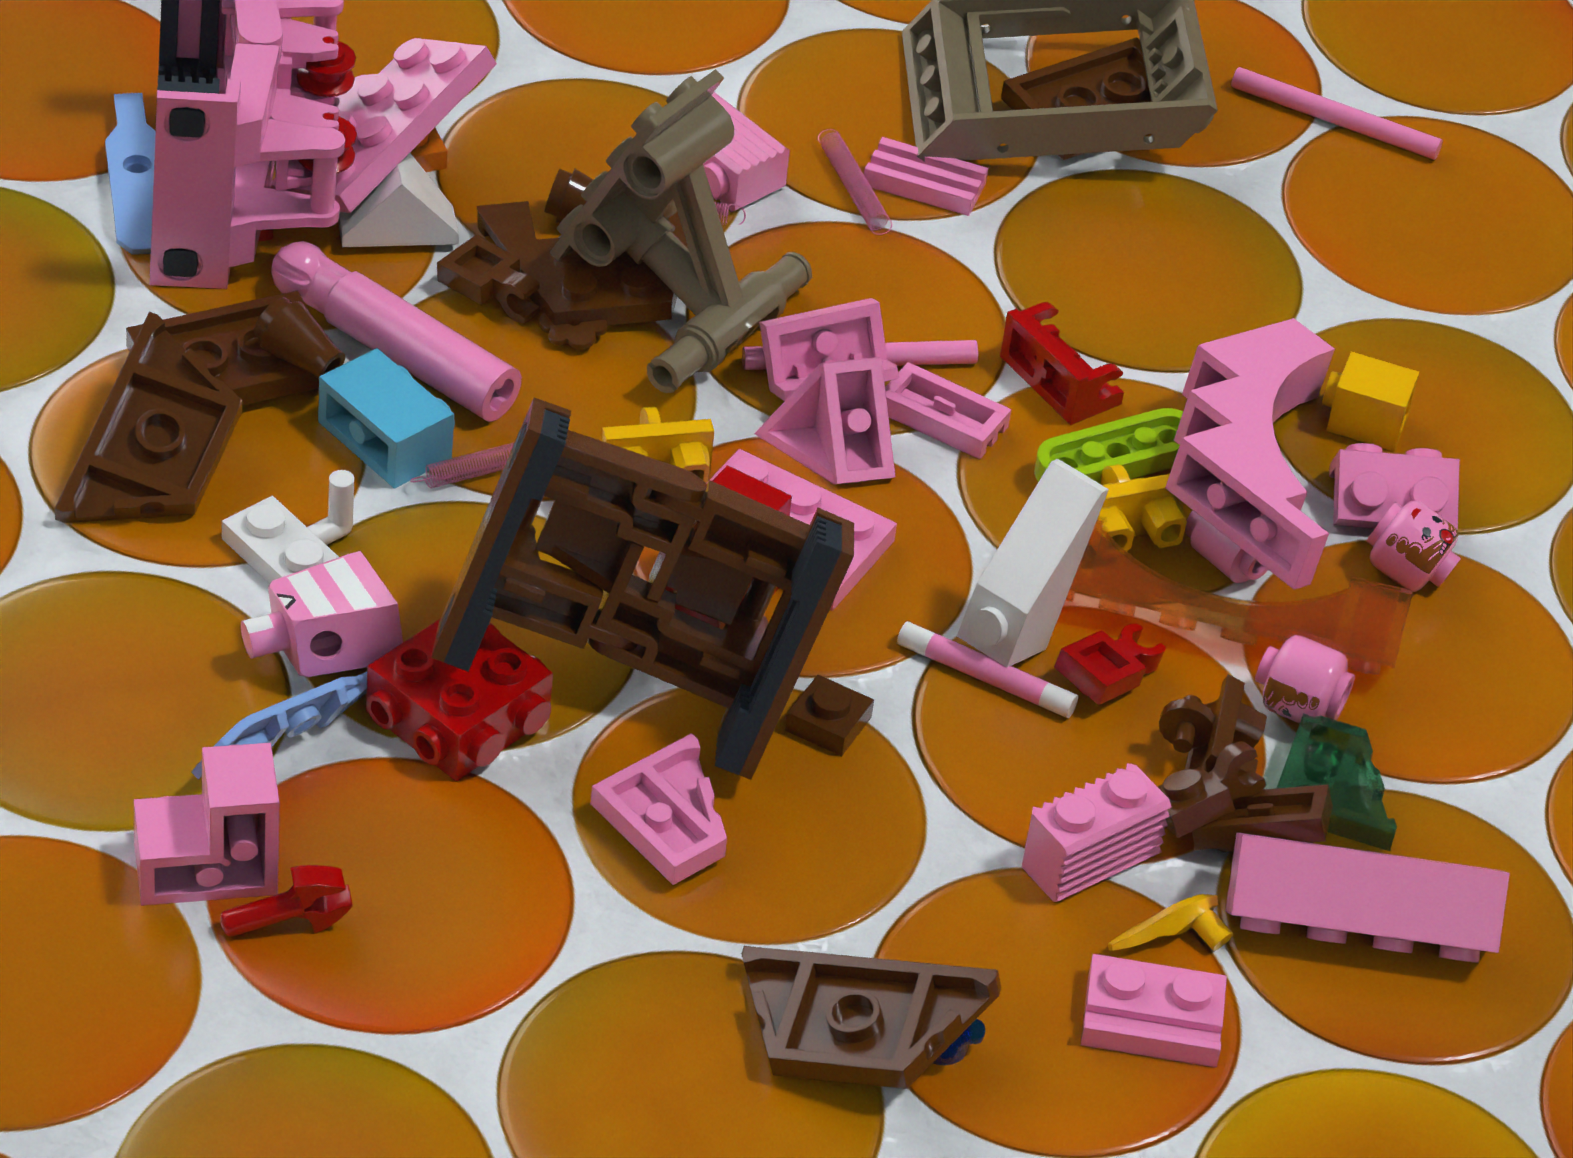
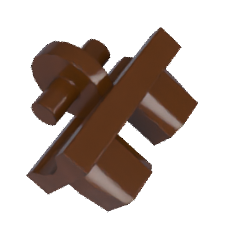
(1211, 727)

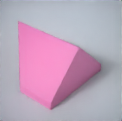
(837, 423)

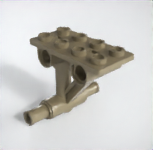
(630, 213)

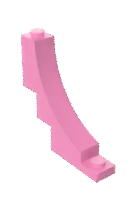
(1228, 446)

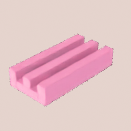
(937, 181)
(945, 410)

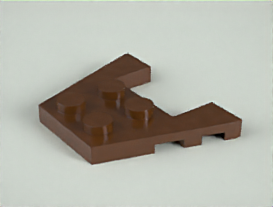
(572, 287)

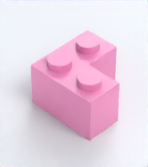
(216, 840)

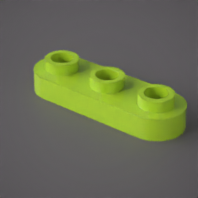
(1137, 443)

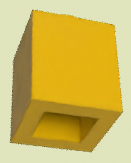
(1370, 400)

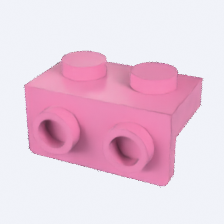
(831, 334)
(1373, 481)

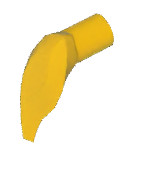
(1178, 918)

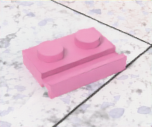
(1154, 1010)

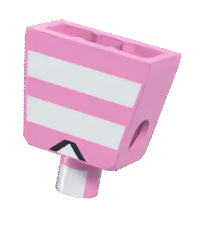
(327, 618)

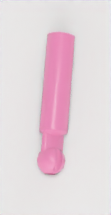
(398, 330)

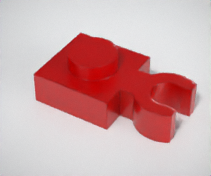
(1107, 666)

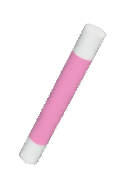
(987, 669)

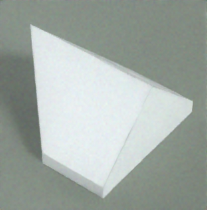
(401, 212)

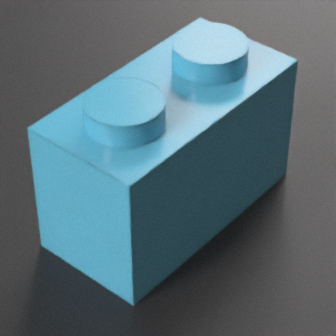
(385, 417)

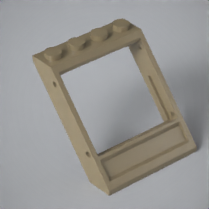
(953, 91)

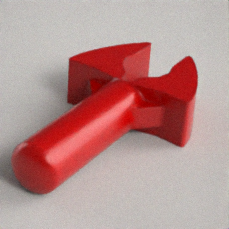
(315, 895)

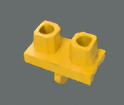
(676, 443)
(1141, 508)

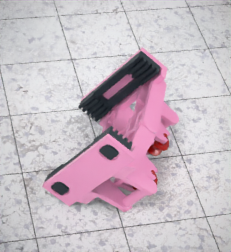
(231, 100)

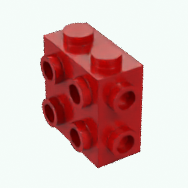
(456, 714)

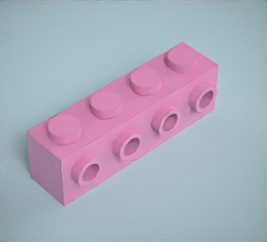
(1366, 894)

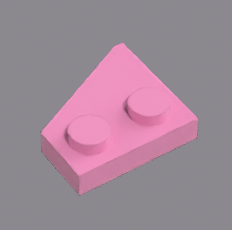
(665, 810)

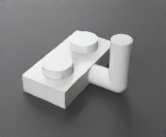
(279, 543)

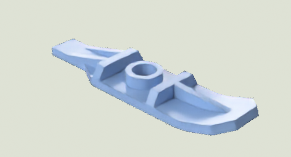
(131, 173)
(295, 714)

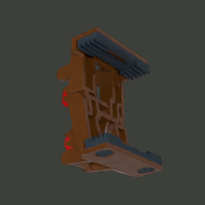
(708, 552)

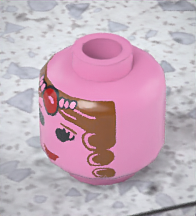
(1414, 546)
(1304, 679)

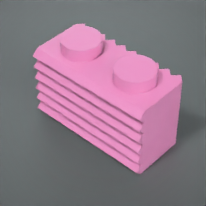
(747, 166)
(1095, 832)

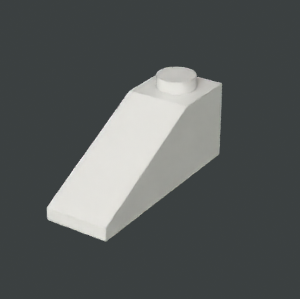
(1033, 567)

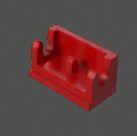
(1055, 367)

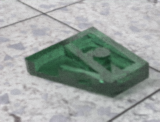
(1341, 757)

